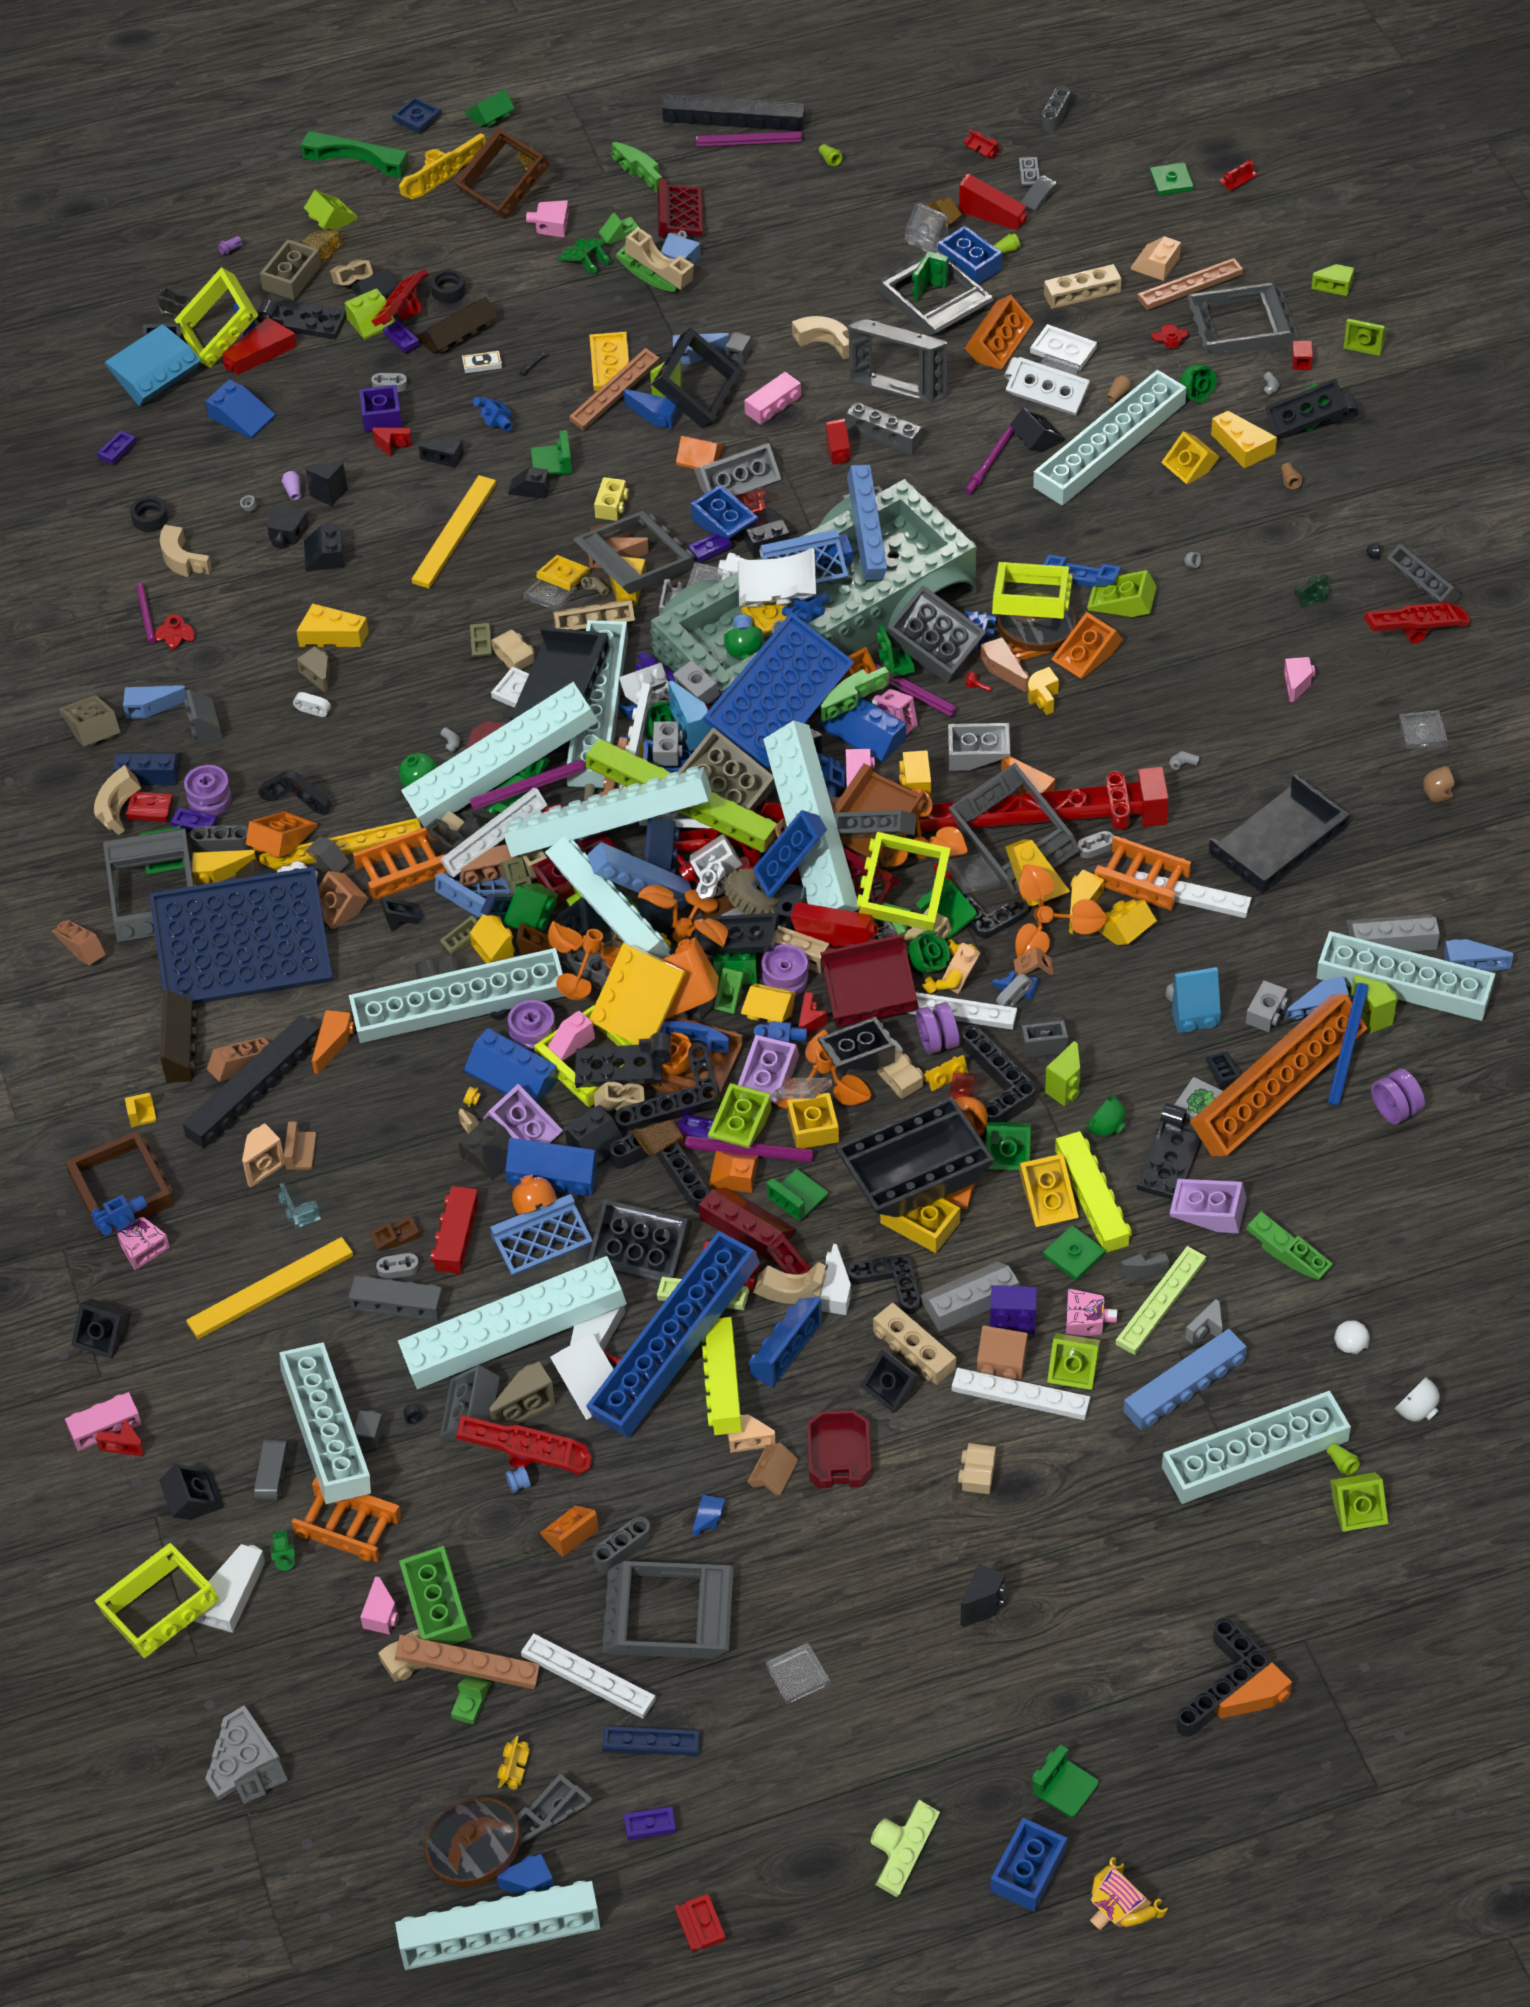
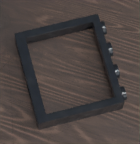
(678, 395)

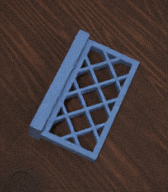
(801, 544)
(464, 897)
(528, 1222)

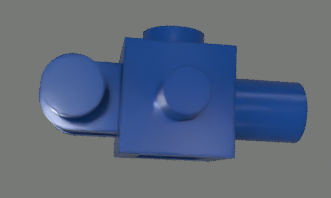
(494, 413)
(808, 609)
(983, 622)
(833, 774)
(781, 1031)
(117, 1214)

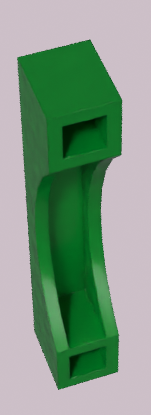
(323, 147)

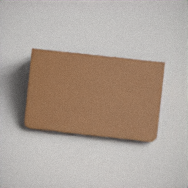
(299, 1148)
(773, 1468)

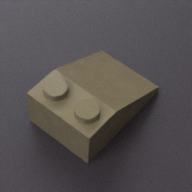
(90, 720)
(524, 1397)

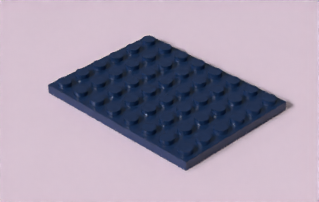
(241, 936)

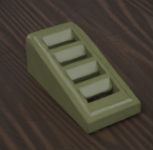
(459, 931)

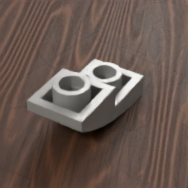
(1028, 170)

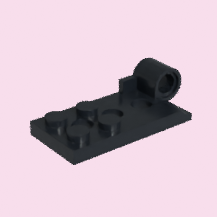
(312, 326)
(1338, 407)
(744, 941)
(651, 1051)
(1169, 1129)

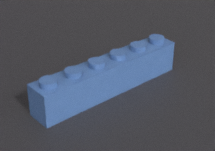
(866, 522)
(635, 873)
(1185, 1379)

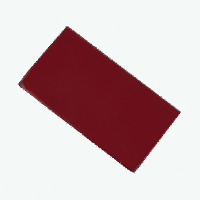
(788, 1256)

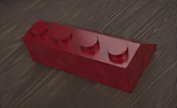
(553, 879)
(742, 1220)

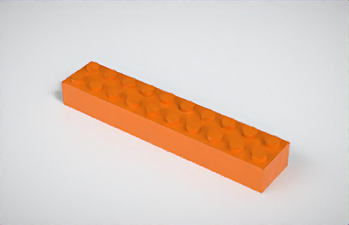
(1275, 1077)

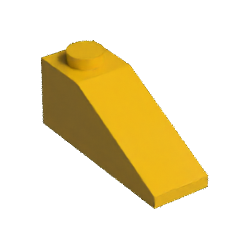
(219, 866)
(1085, 887)

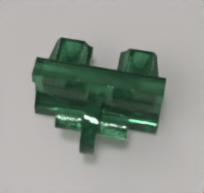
(1314, 590)

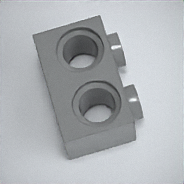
(666, 743)

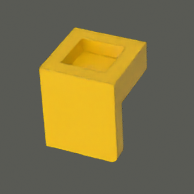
(140, 1109)

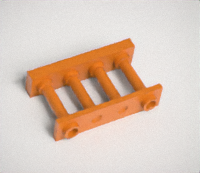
(405, 878)
(1137, 888)
(366, 1506)

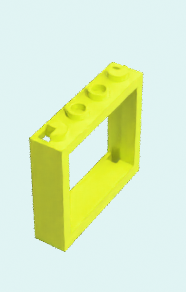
(202, 303)
(1032, 605)
(897, 915)
(567, 1075)
(141, 1580)

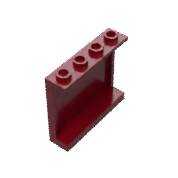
(869, 980)

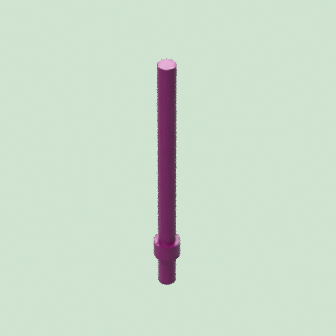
(977, 477)

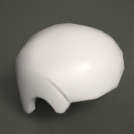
(1352, 1337)

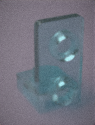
(300, 1215)

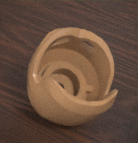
(1438, 784)

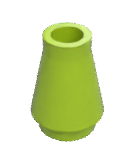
(831, 155)
(1008, 244)
(1343, 1459)

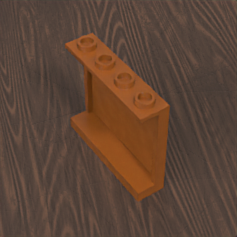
(875, 793)
(722, 1064)

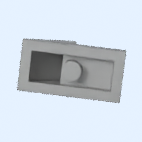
(1208, 1321)

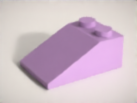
(769, 1065)
(524, 1117)
(1210, 1204)

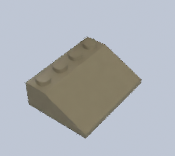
(731, 771)

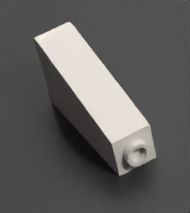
(601, 1327)
(233, 1586)

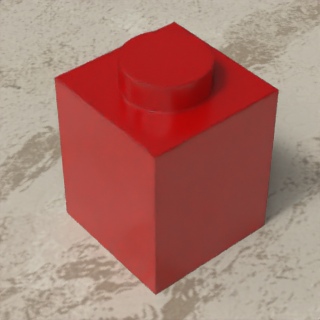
(1302, 355)

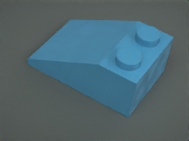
(689, 713)
(1196, 1000)

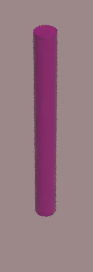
(145, 613)

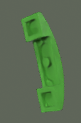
(644, 272)

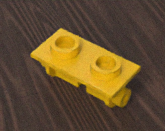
(943, 1075)
(514, 1754)

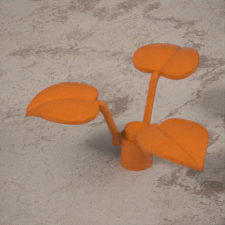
(945, 837)
(1035, 884)
(683, 928)
(564, 941)
(848, 1091)

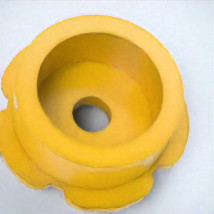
(472, 1096)

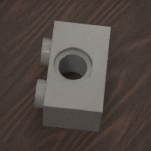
(697, 682)
(1266, 1006)

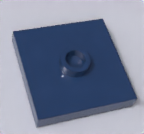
(417, 115)

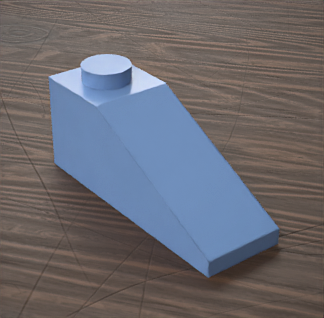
(1477, 955)

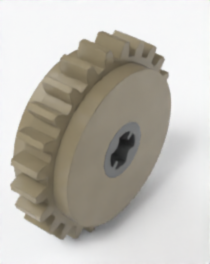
(748, 894)

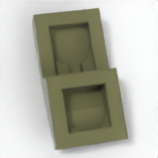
(480, 640)
(515, 873)

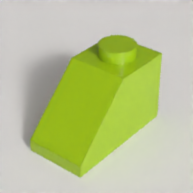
(1333, 279)

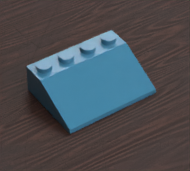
(153, 364)

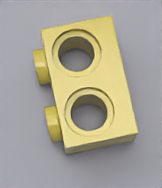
(611, 499)

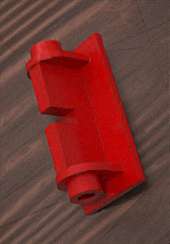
(988, 146)
(1238, 176)

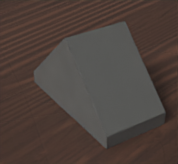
(328, 855)

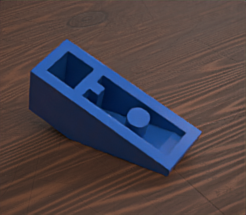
(653, 408)

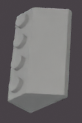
(740, 471)
(1399, 932)
(966, 1295)

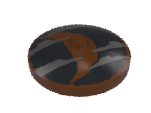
(1036, 632)
(473, 1842)

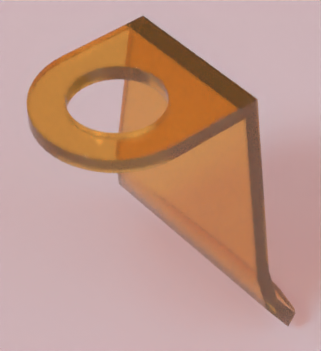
(658, 1137)

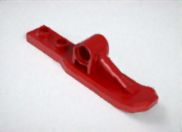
(402, 300)
(1418, 619)
(526, 1445)

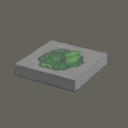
(1197, 1097)

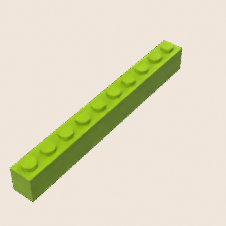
(716, 813)

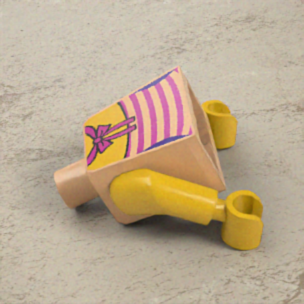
(958, 970)
(1120, 1899)

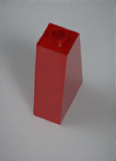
(990, 204)
(259, 346)
(833, 925)

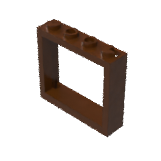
(485, 157)
(87, 1160)

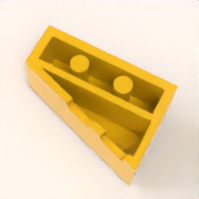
(1243, 439)
(332, 626)
(1027, 852)

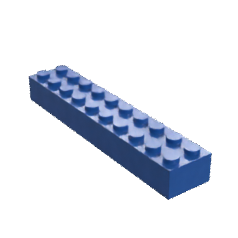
(673, 1334)

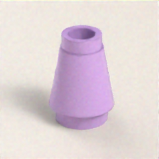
(291, 482)

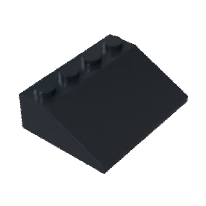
(640, 1240)

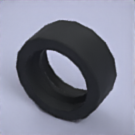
(447, 295)
(148, 503)

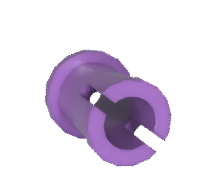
(229, 245)

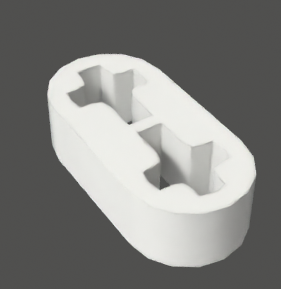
(311, 704)

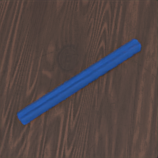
(1348, 1044)

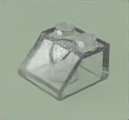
(926, 228)

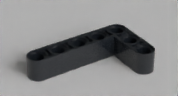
(1017, 1086)
(676, 1098)
(671, 1159)
(1243, 1668)

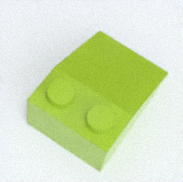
(1128, 596)
(741, 1116)

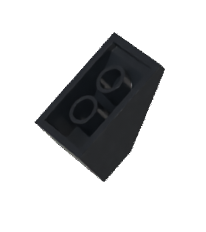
(766, 530)
(859, 1046)

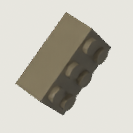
(290, 269)

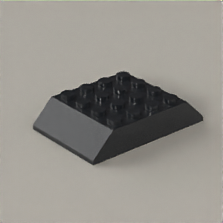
(916, 1159)

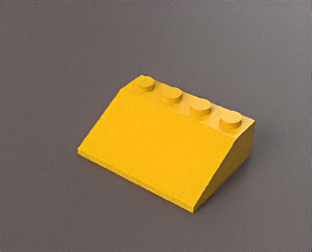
(636, 994)

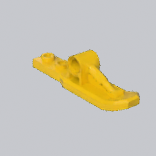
(440, 168)

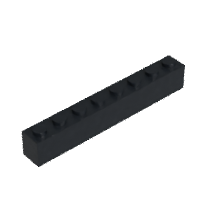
(733, 112)
(251, 1082)

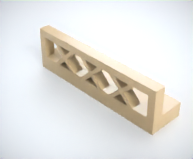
(809, 945)

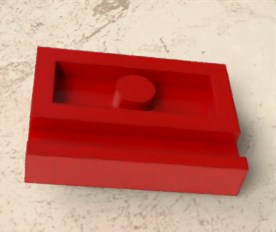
(149, 806)
(700, 1923)

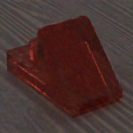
(753, 499)
(962, 1085)

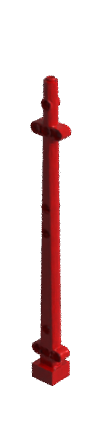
(1115, 800)

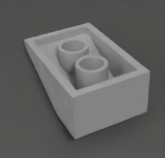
(977, 744)

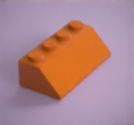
(999, 333)

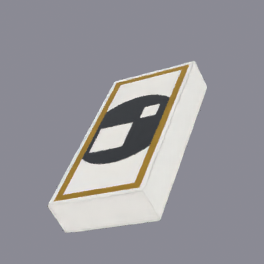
(482, 362)

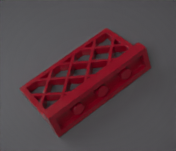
(666, 208)
(880, 875)

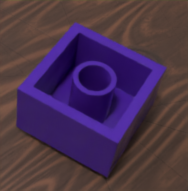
(380, 407)
(1013, 1308)

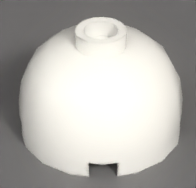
(1420, 1402)

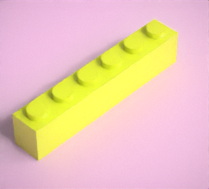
(1093, 1193)
(722, 1378)

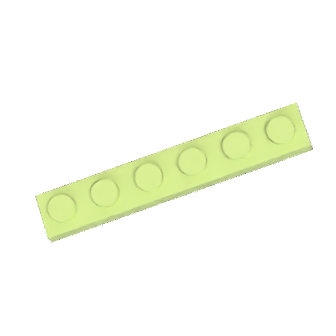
(1160, 1300)

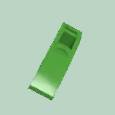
(637, 163)
(846, 694)
(1287, 1249)

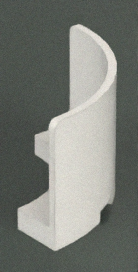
(776, 579)

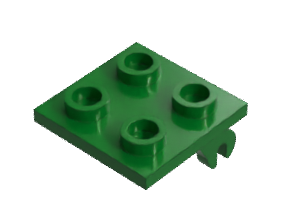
(579, 253)

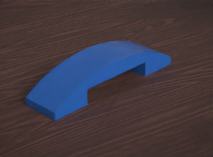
(1086, 575)
(698, 1033)

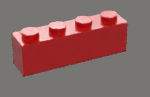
(455, 1230)

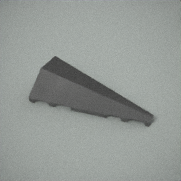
(552, 1806)

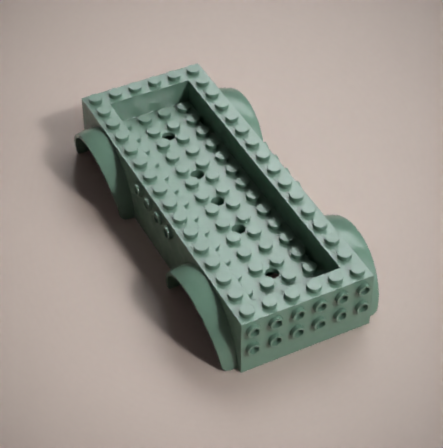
(929, 555)

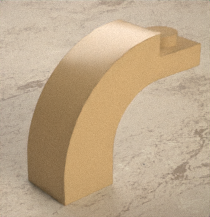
(822, 329)
(177, 559)
(112, 797)
(789, 1288)

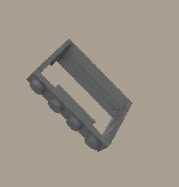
(1275, 309)
(945, 315)
(931, 361)
(618, 568)
(1055, 847)
(137, 852)
(713, 1610)

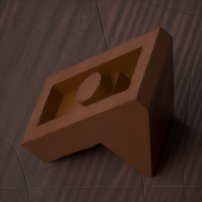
(531, 940)

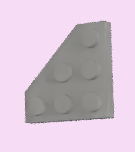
(237, 1751)

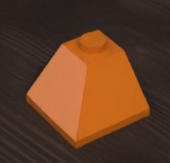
(733, 1171)

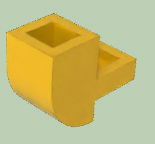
(1041, 688)

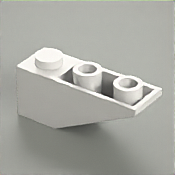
(837, 1288)

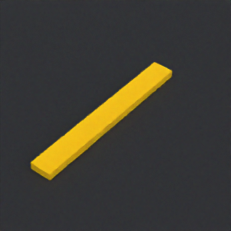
(453, 532)
(347, 843)
(269, 1288)

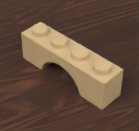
(642, 248)

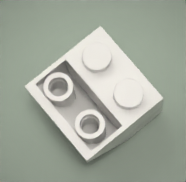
(652, 675)
(718, 849)

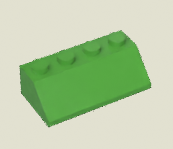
(435, 1597)

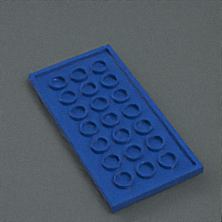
(778, 686)

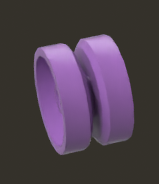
(208, 790)
(785, 968)
(530, 1023)
(937, 1028)
(1397, 1096)

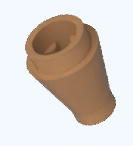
(1119, 387)
(1291, 477)

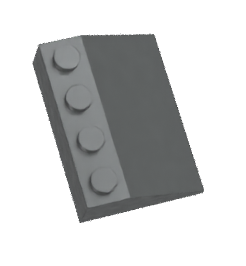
(934, 634)

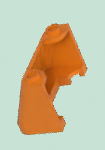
(699, 981)

